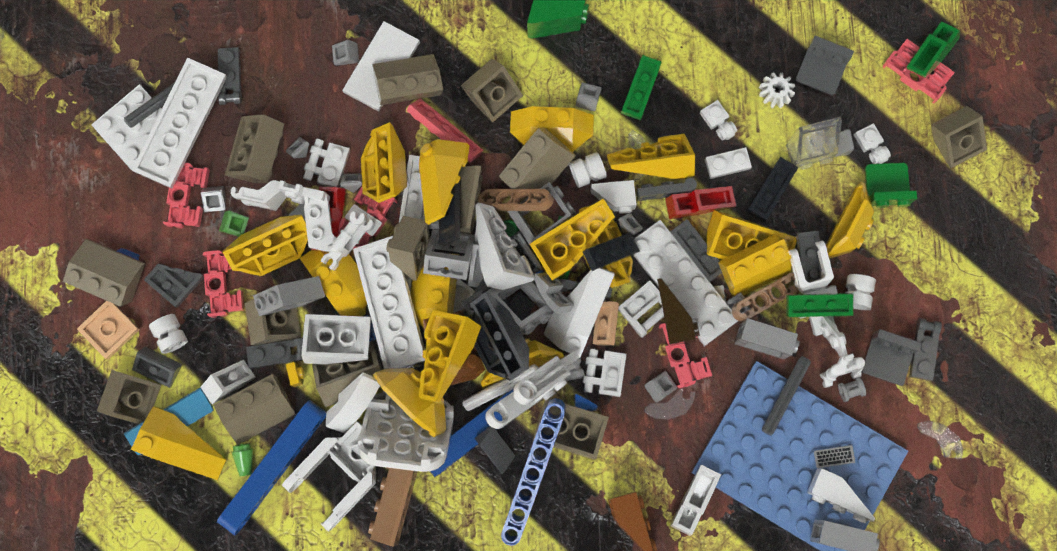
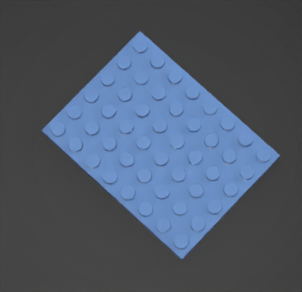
(777, 469)

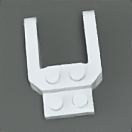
(532, 389)
(345, 453)

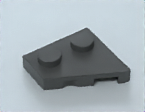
(173, 283)

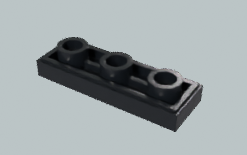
(450, 224)

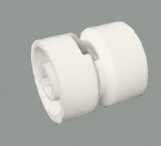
(588, 169)
(861, 287)
(167, 326)

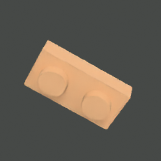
(606, 324)

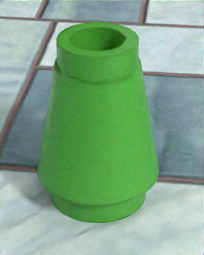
(243, 458)

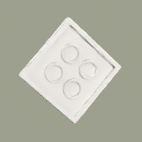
(122, 139)

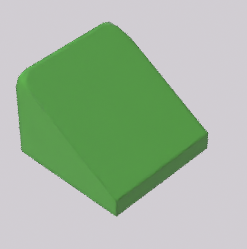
(233, 223)

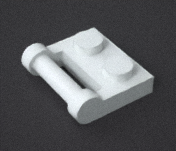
(638, 305)

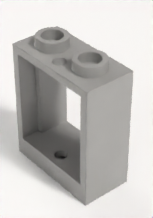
(524, 227)
(457, 265)
(288, 296)
(540, 316)
(767, 339)
(843, 536)

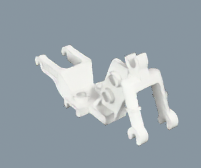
(316, 217)
(825, 324)

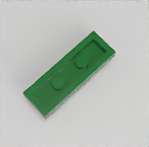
(641, 87)
(819, 305)

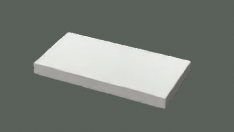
(386, 46)

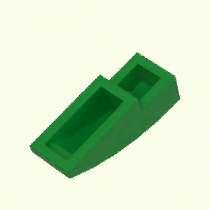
(934, 49)

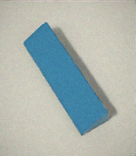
(187, 409)

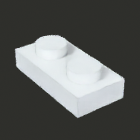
(728, 163)

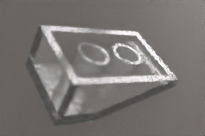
(815, 143)

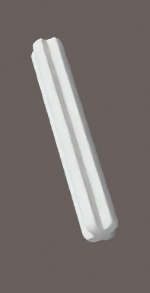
(495, 390)

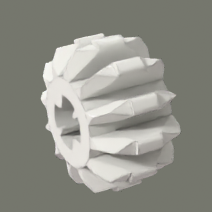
(785, 90)

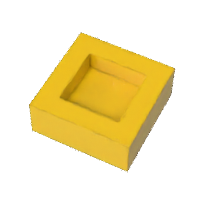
(295, 374)

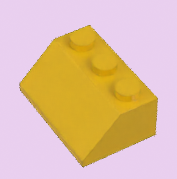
(756, 265)

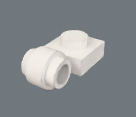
(716, 116)
(869, 139)

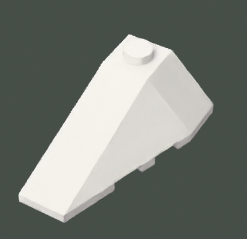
(499, 259)
(572, 329)

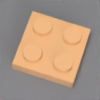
(108, 329)

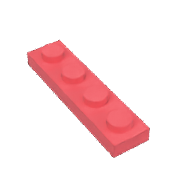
(441, 127)

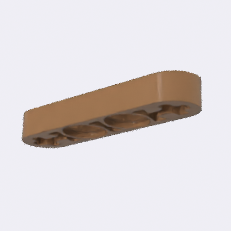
(532, 204)
(767, 296)

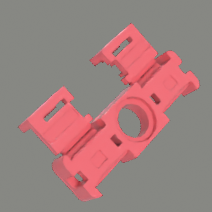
(931, 85)
(379, 212)
(181, 214)
(218, 300)
(684, 371)

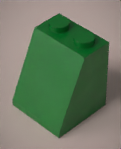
(556, 17)

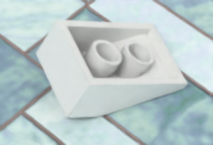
(335, 339)

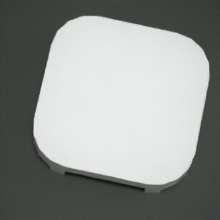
(398, 442)

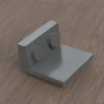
(824, 65)
(889, 356)

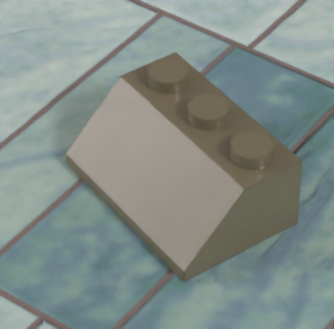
(407, 79)
(255, 148)
(537, 162)
(469, 192)
(104, 273)
(335, 377)
(254, 409)
(579, 432)

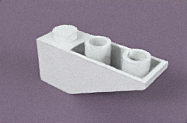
(835, 490)

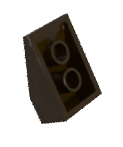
(678, 321)

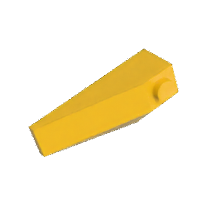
(667, 158)
(439, 172)
(732, 234)
(565, 244)
(447, 347)
(174, 443)

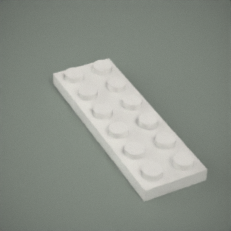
(179, 123)
(666, 259)
(389, 306)

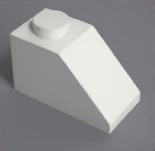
(618, 195)
(227, 381)

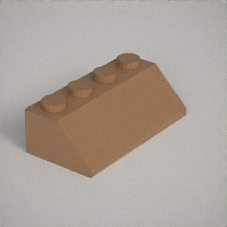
(392, 506)

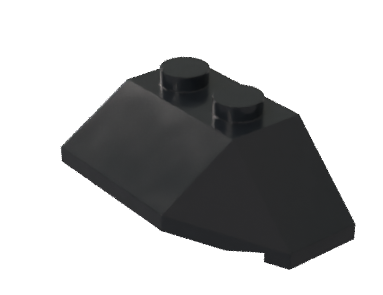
(499, 338)

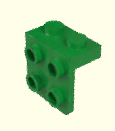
(889, 185)

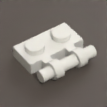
(333, 165)
(611, 375)

